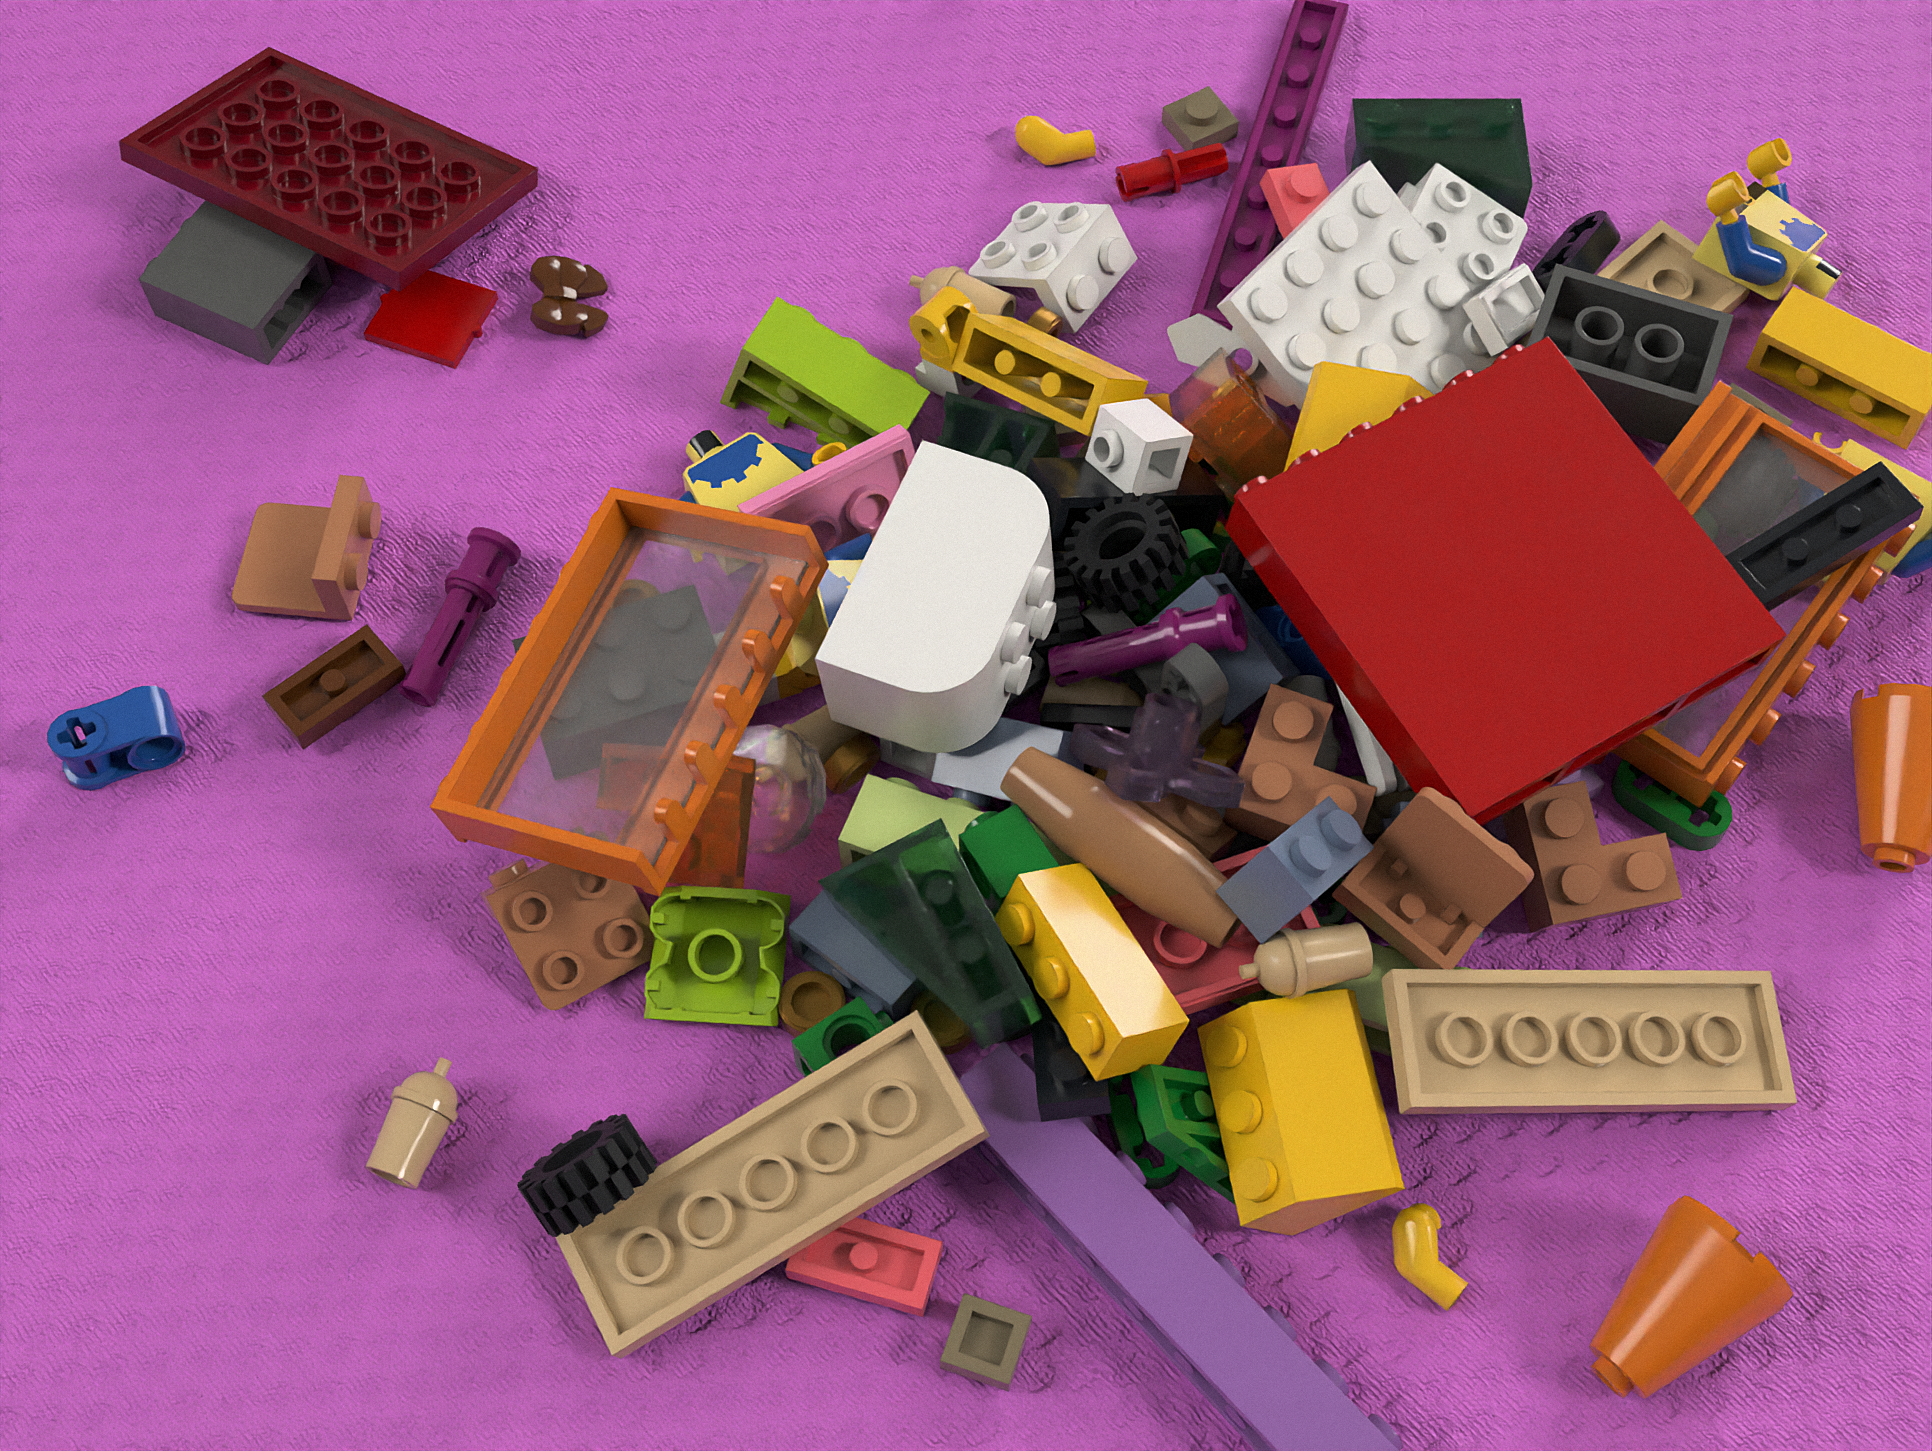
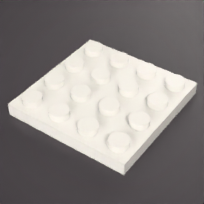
(1357, 291)

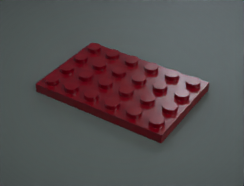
(331, 167)

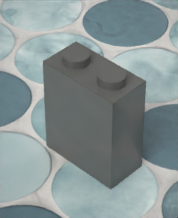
(235, 282)

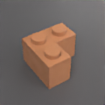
(1281, 772)
(1576, 874)

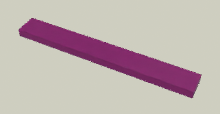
(1275, 141)

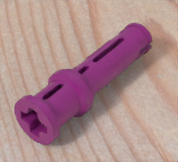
(469, 592)
(1210, 627)

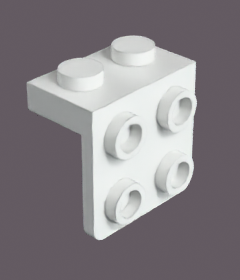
(1465, 226)
(1063, 252)

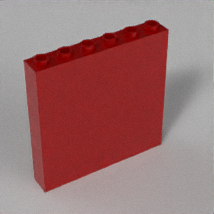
(1500, 582)

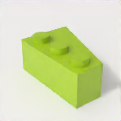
(820, 380)

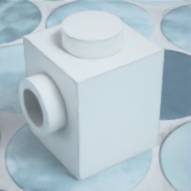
(1139, 447)

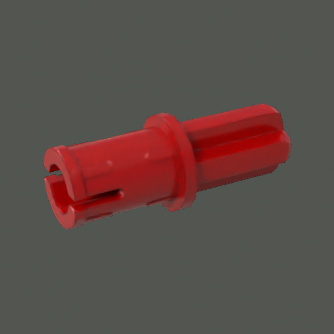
(1170, 171)

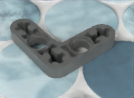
(1187, 675)

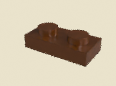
(334, 686)

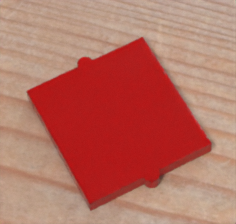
(432, 318)

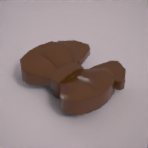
(561, 283)

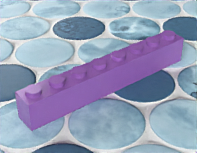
(1161, 1275)

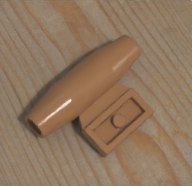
(1142, 849)

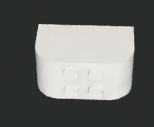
(943, 606)

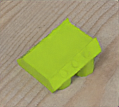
(717, 955)

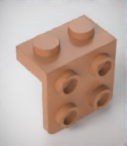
(309, 556)
(1433, 881)
(568, 927)

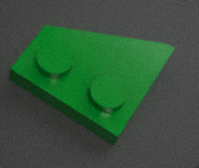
(1182, 1122)

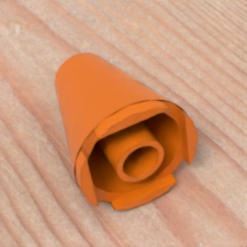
(1894, 774)
(1684, 1301)

